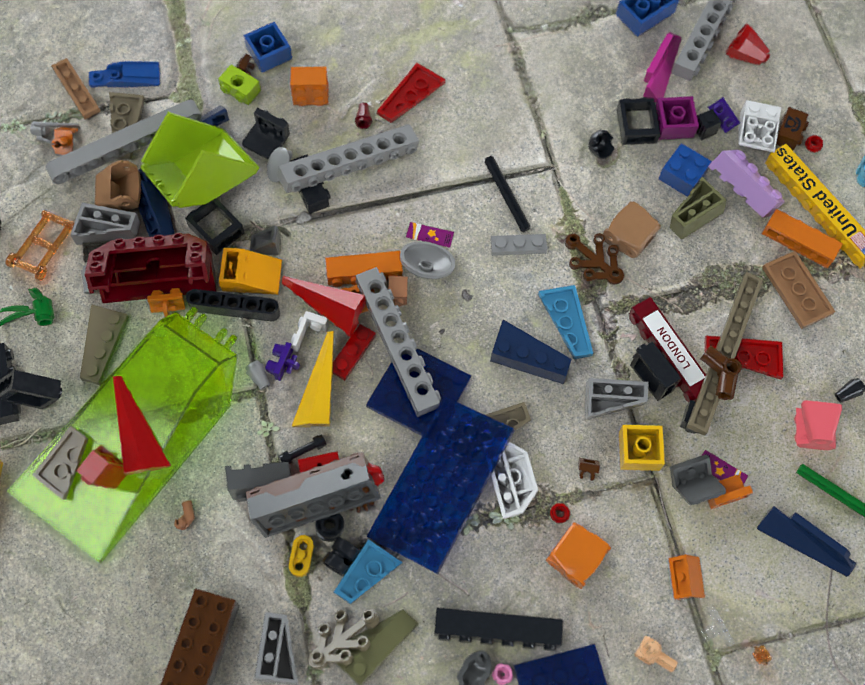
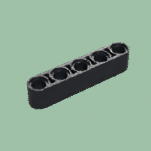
(226, 299)

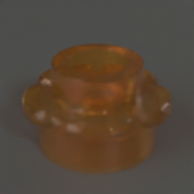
(761, 655)

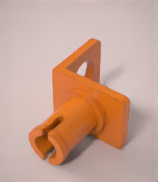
(63, 140)

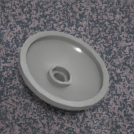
(427, 260)

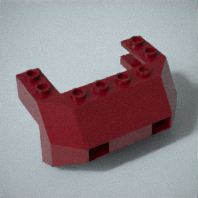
(139, 265)

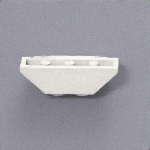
(514, 481)

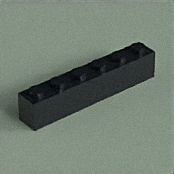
(499, 628)

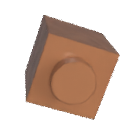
(399, 288)

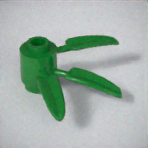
(42, 309)

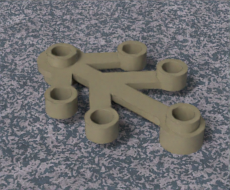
(341, 639)

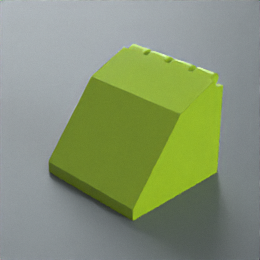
(194, 161)

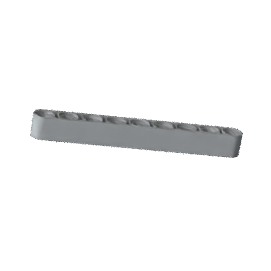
(114, 145)

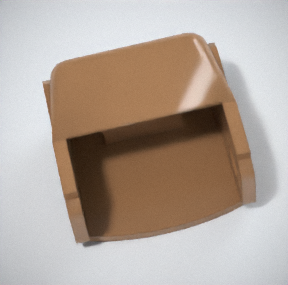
(118, 186)
(632, 230)

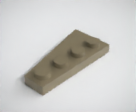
(101, 340)

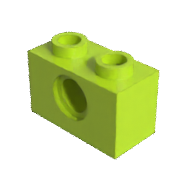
(239, 85)

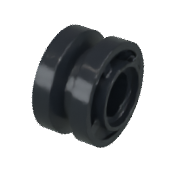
(330, 535)

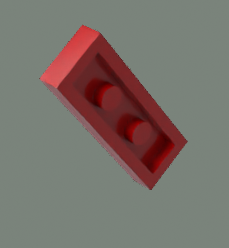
(352, 351)

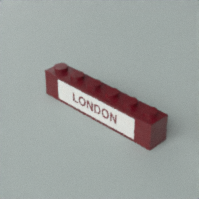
(656, 328)

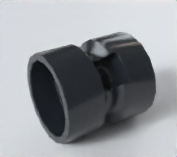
(340, 556)

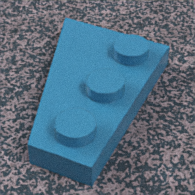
(366, 570)

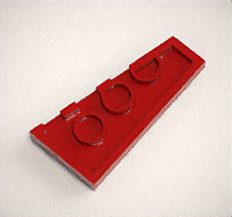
(411, 90)
(756, 355)

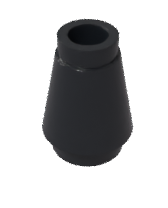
(852, 389)

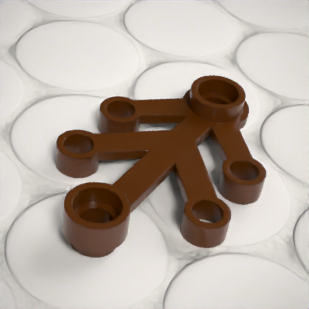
(595, 260)

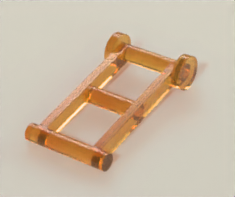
(40, 271)

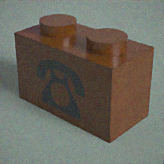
(791, 128)

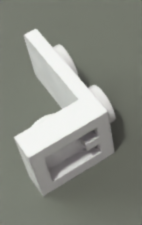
(310, 319)

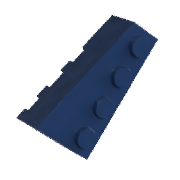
(527, 354)

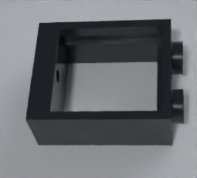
(637, 136)
(226, 237)
(655, 369)
(29, 389)

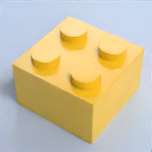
(641, 447)

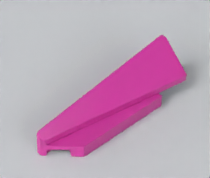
(661, 67)

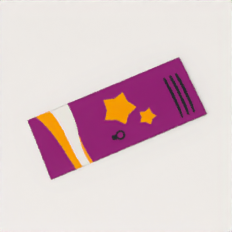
(430, 234)
(723, 470)

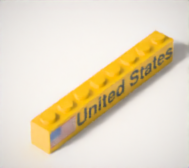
(819, 202)

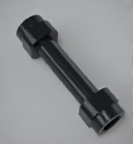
(318, 442)

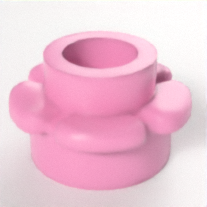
(502, 680)

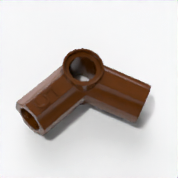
(726, 379)

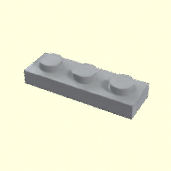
(518, 244)

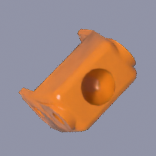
(578, 554)

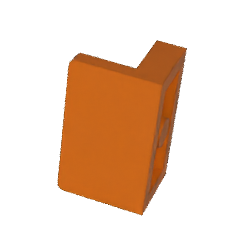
(734, 491)
(686, 577)

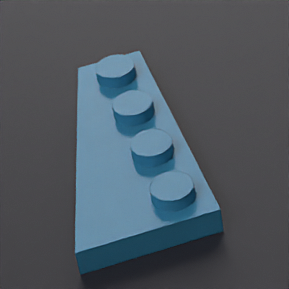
(568, 318)

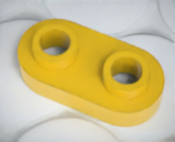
(301, 556)

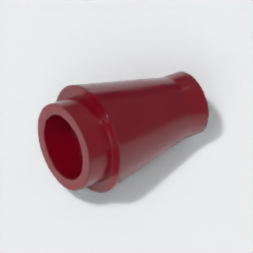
(363, 117)

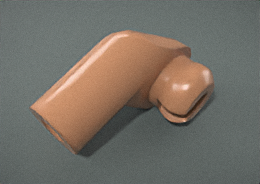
(187, 518)

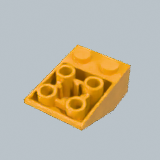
(249, 272)

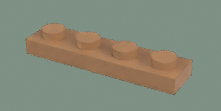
(75, 88)

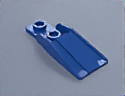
(126, 75)

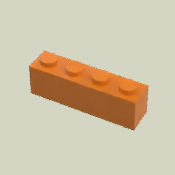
(802, 238)
(345, 268)

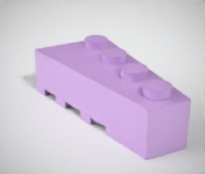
(747, 182)

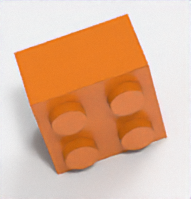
(309, 86)

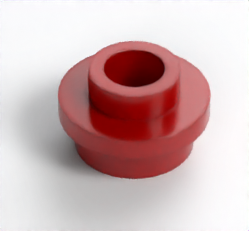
(817, 141)
(559, 507)

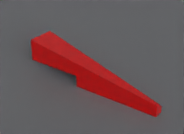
(335, 304)

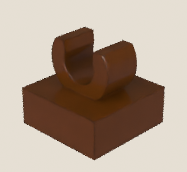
(244, 63)
(588, 465)

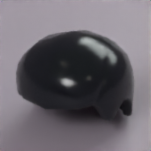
(600, 144)

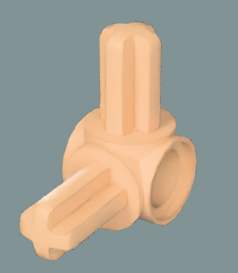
(650, 653)

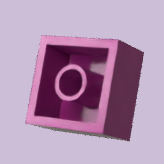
(676, 117)

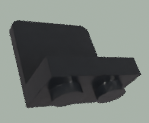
(266, 134)

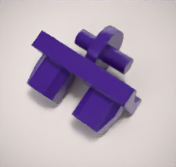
(725, 114)
(278, 368)

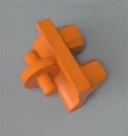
(166, 302)

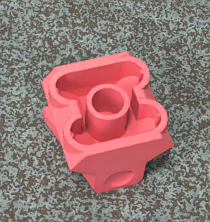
(817, 425)

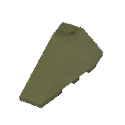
(383, 642)

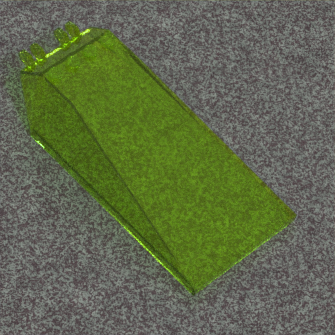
(183, 389)

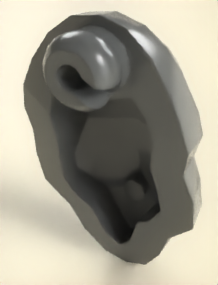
(475, 669)

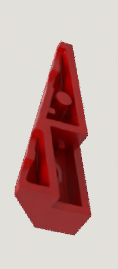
(138, 444)

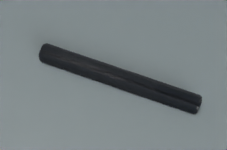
(507, 194)

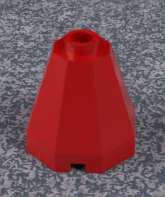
(748, 47)

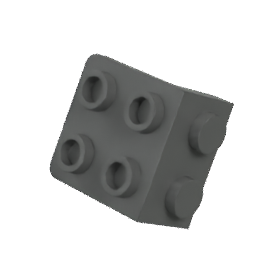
(695, 480)

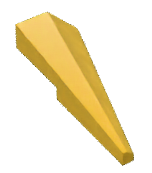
(316, 400)

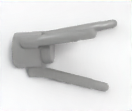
(41, 129)

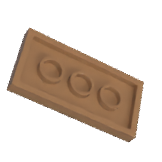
(798, 289)

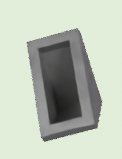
(266, 241)

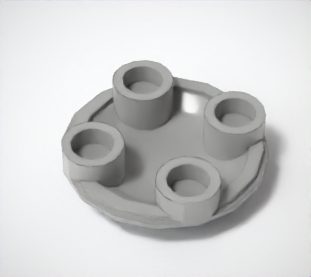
(278, 157)

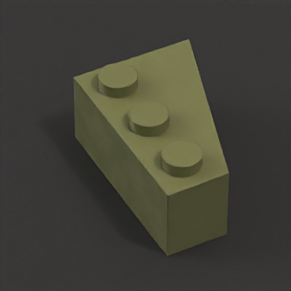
(697, 210)

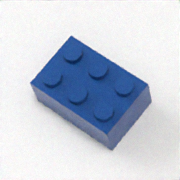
(644, 14)

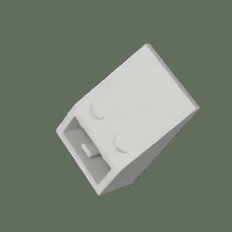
(759, 126)

